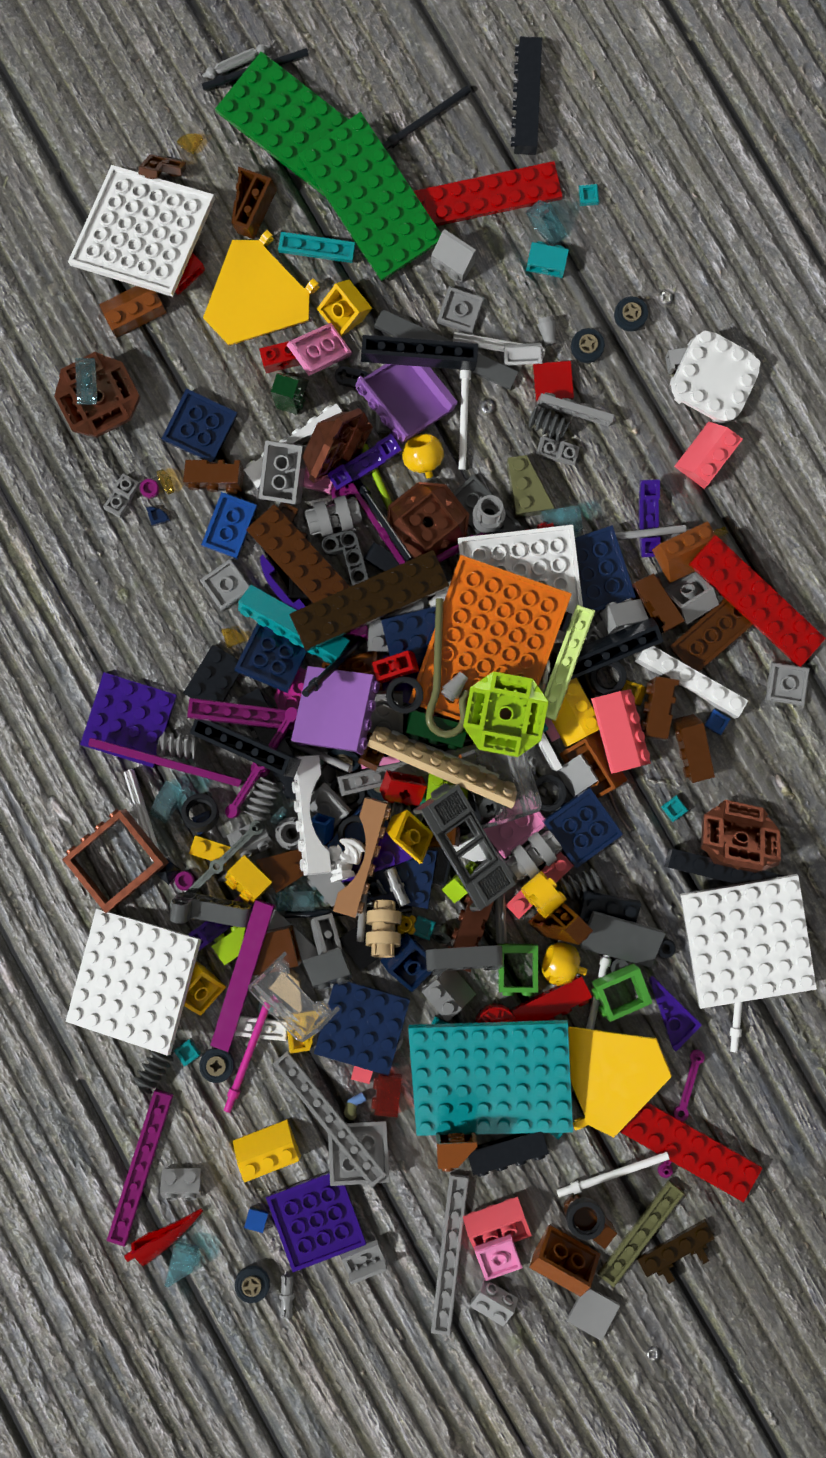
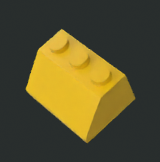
(575, 716)
(266, 1150)

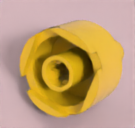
(542, 894)

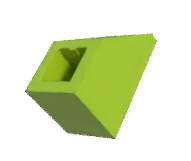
(454, 888)
(228, 946)

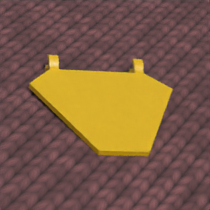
(256, 294)
(613, 1076)

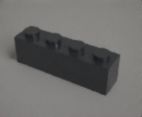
(507, 1151)

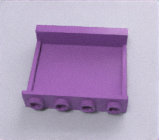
(406, 398)
(338, 712)

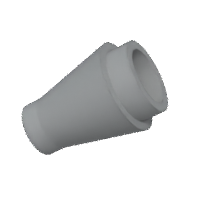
(547, 328)
(454, 687)

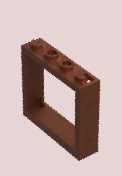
(142, 838)

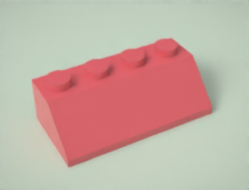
(621, 731)

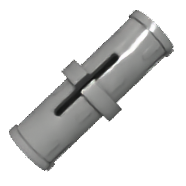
(397, 887)
(286, 1296)

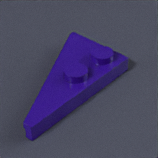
(389, 855)
(677, 1020)

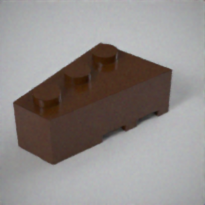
(252, 201)
(657, 603)
(659, 707)
(282, 868)
(561, 925)

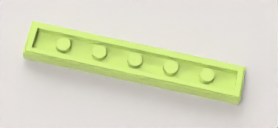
(567, 659)

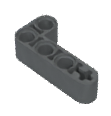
(348, 550)
(209, 908)
(465, 958)

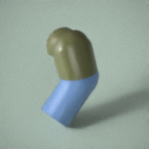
(351, 1105)

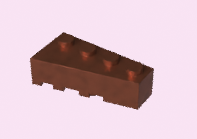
(470, 927)

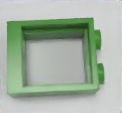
(630, 971)
(525, 990)

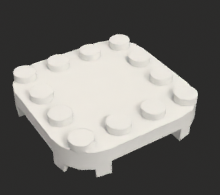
(715, 377)

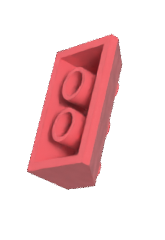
(708, 453)
(497, 1222)

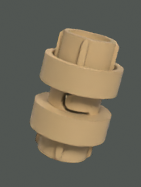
(383, 936)

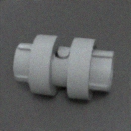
(347, 515)
(539, 851)

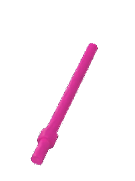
(234, 1091)

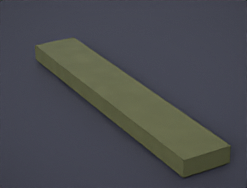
(641, 1233)

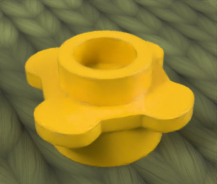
(410, 928)

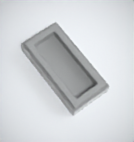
(523, 354)

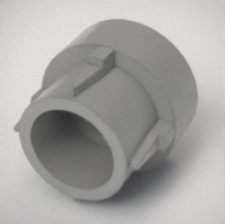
(488, 523)
(281, 833)

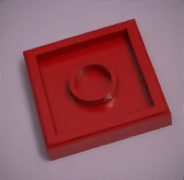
(554, 379)

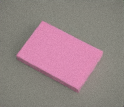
(319, 349)
(515, 832)

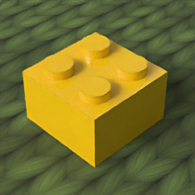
(247, 880)

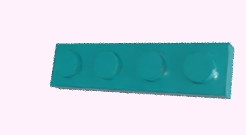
(316, 247)

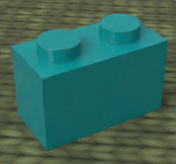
(547, 259)

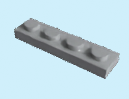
(581, 410)

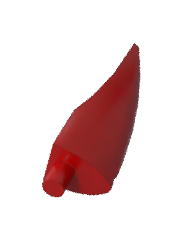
(157, 1241)

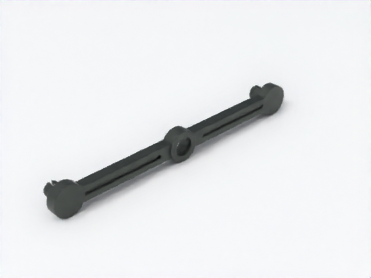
(256, 828)

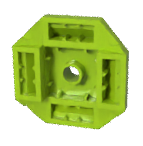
(509, 735)

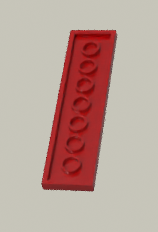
(491, 193)
(757, 601)
(693, 1151)

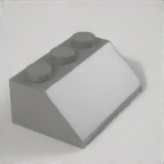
(282, 472)

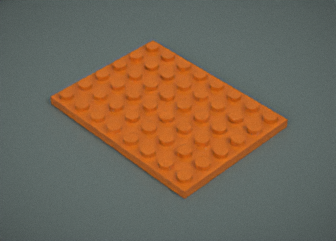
(492, 625)

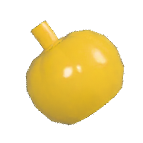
(423, 454)
(562, 964)

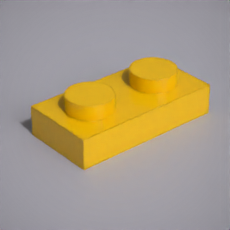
(208, 849)

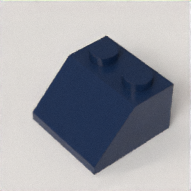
(408, 963)

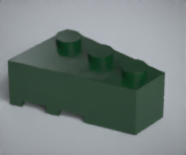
(289, 392)
(417, 728)

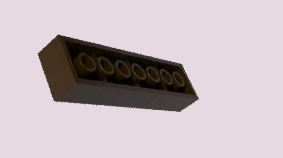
(369, 600)

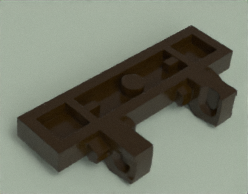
(661, 1257)

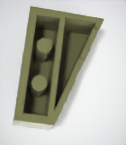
(526, 489)

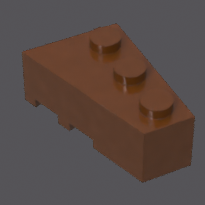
(214, 475)
(693, 748)

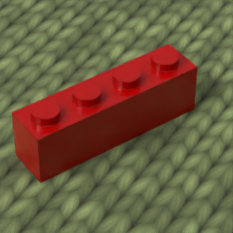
(554, 1001)

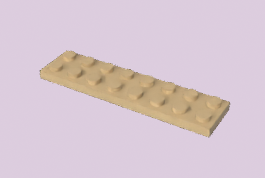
(444, 767)

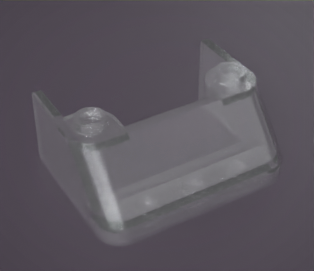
(516, 771)
(289, 1002)

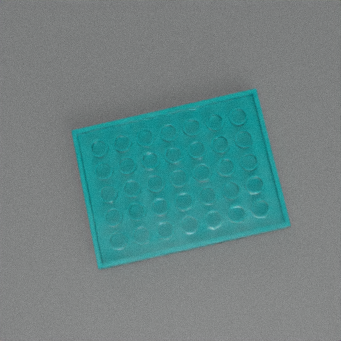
(491, 1077)

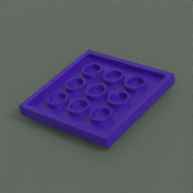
(128, 716)
(315, 1221)

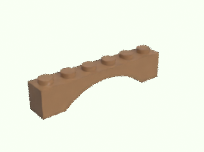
(372, 817)

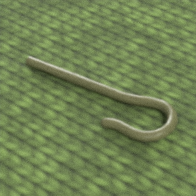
(437, 681)

